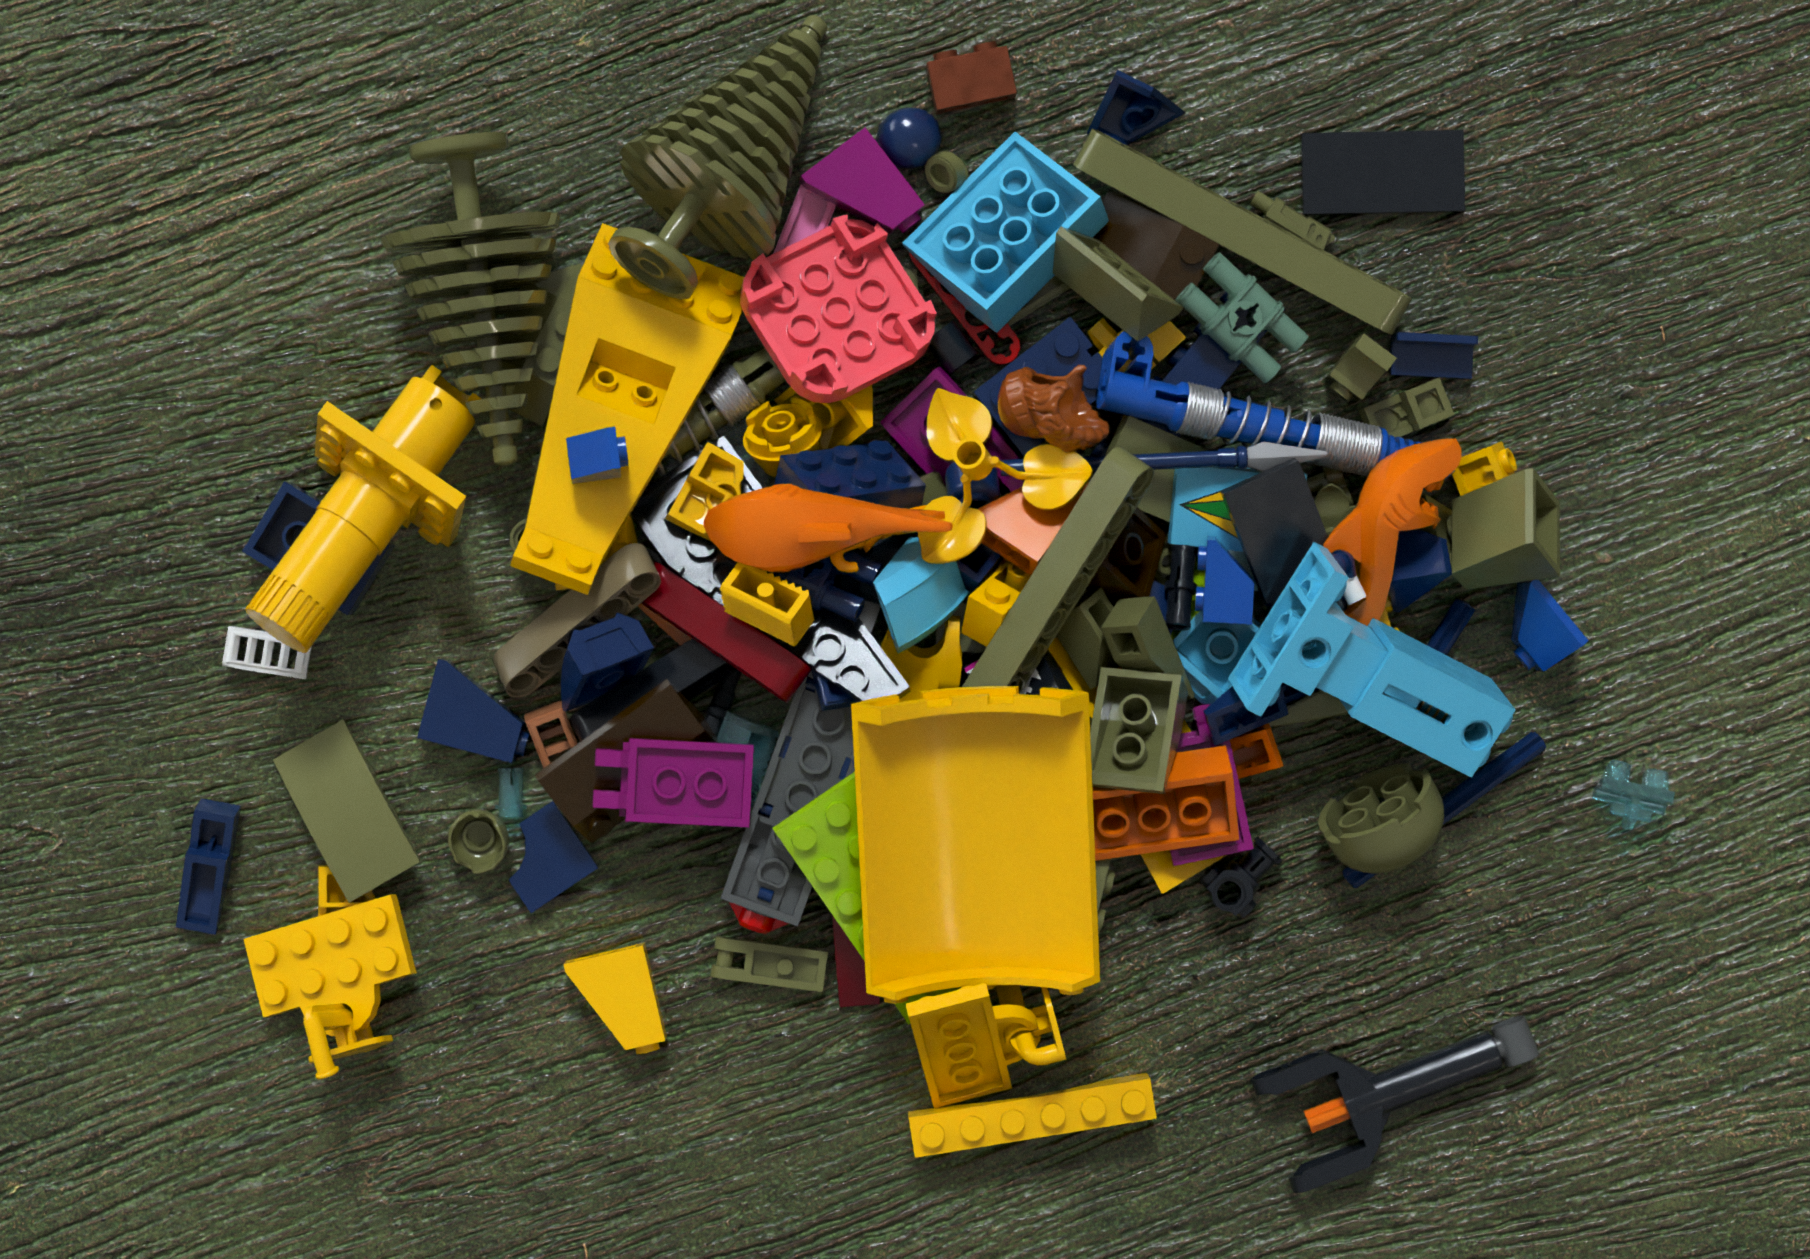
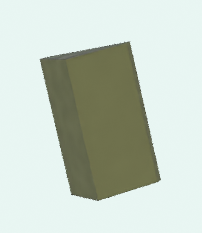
(1111, 284)

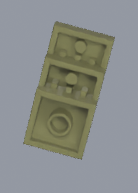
(346, 810)

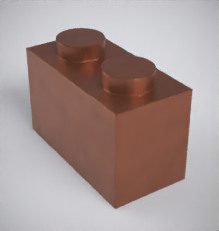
(971, 78)

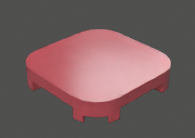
(837, 311)

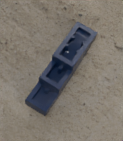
(1230, 718)

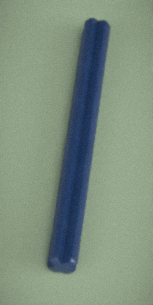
(1476, 787)

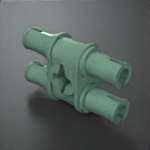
(1263, 315)

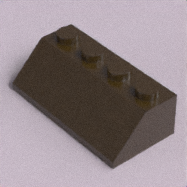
(572, 777)

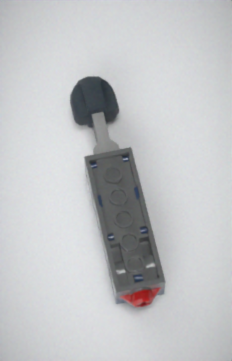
(808, 759)

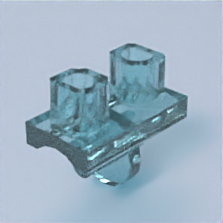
(1631, 799)

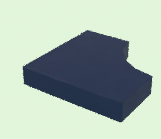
(552, 858)

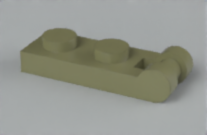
(771, 964)

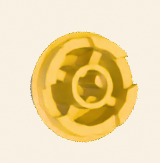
(780, 432)

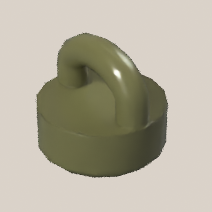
(945, 171)

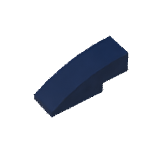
(207, 865)

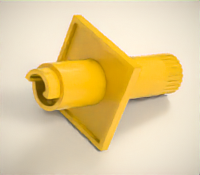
(382, 484)

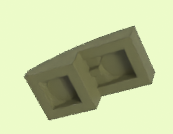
(1410, 409)

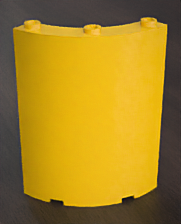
(976, 840)

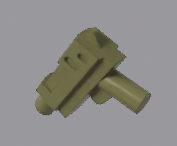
(1292, 221)

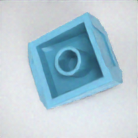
(917, 594)
(1211, 653)

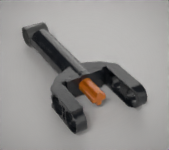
(1371, 1097)

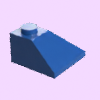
(1542, 628)

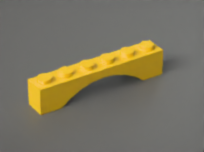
(1032, 1117)

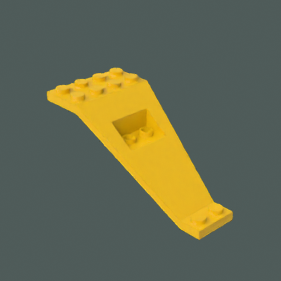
(626, 365)

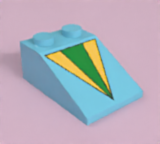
(1199, 506)

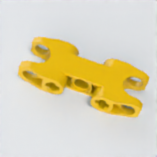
(932, 666)

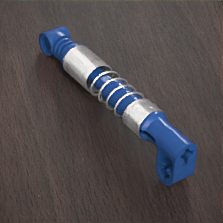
(1208, 413)

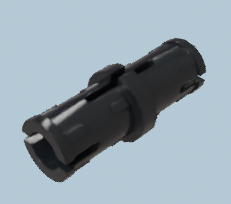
(1180, 587)

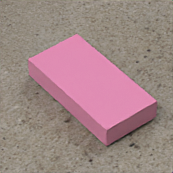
(807, 216)

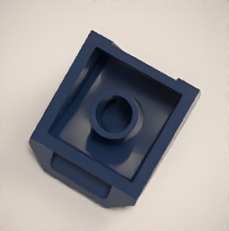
(602, 659)

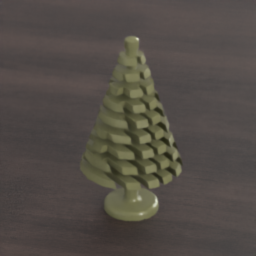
(720, 164)
(473, 246)

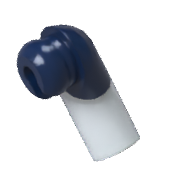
(1354, 589)

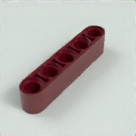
(726, 635)

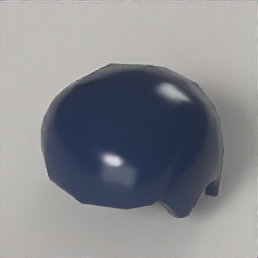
(909, 137)

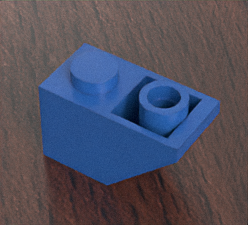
(596, 455)
(1227, 588)

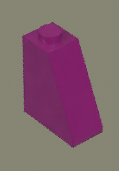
(865, 184)

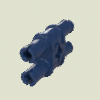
(822, 589)

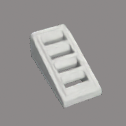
(232, 648)

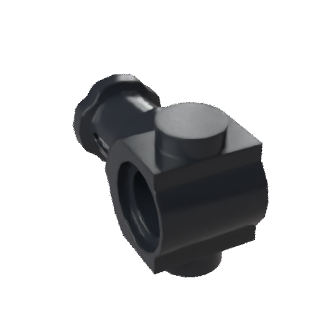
(1243, 876)

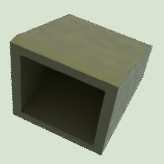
(1505, 532)

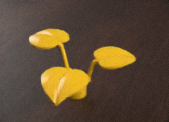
(958, 433)

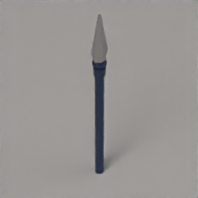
(1258, 457)

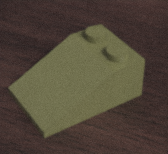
(1136, 729)

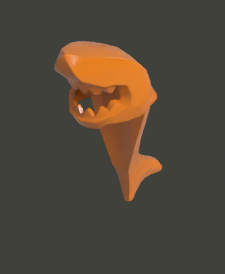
(1390, 505)
(795, 527)

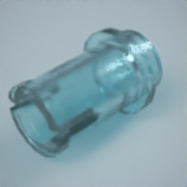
(510, 795)

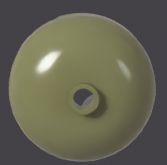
(1385, 834)

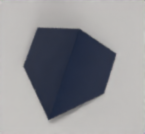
(1132, 110)
(1418, 567)

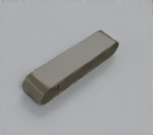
(541, 646)

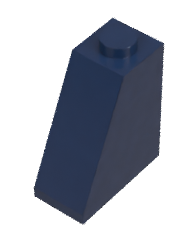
(469, 717)

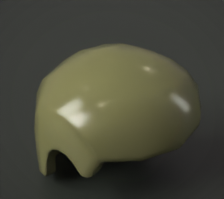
(478, 840)

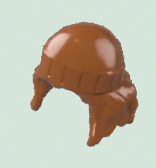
(1050, 409)

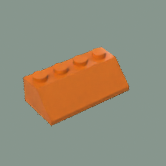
(1191, 812)

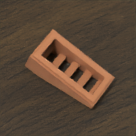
(544, 715)

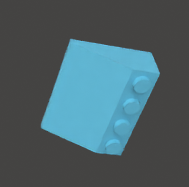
(1000, 228)

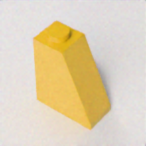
(622, 994)

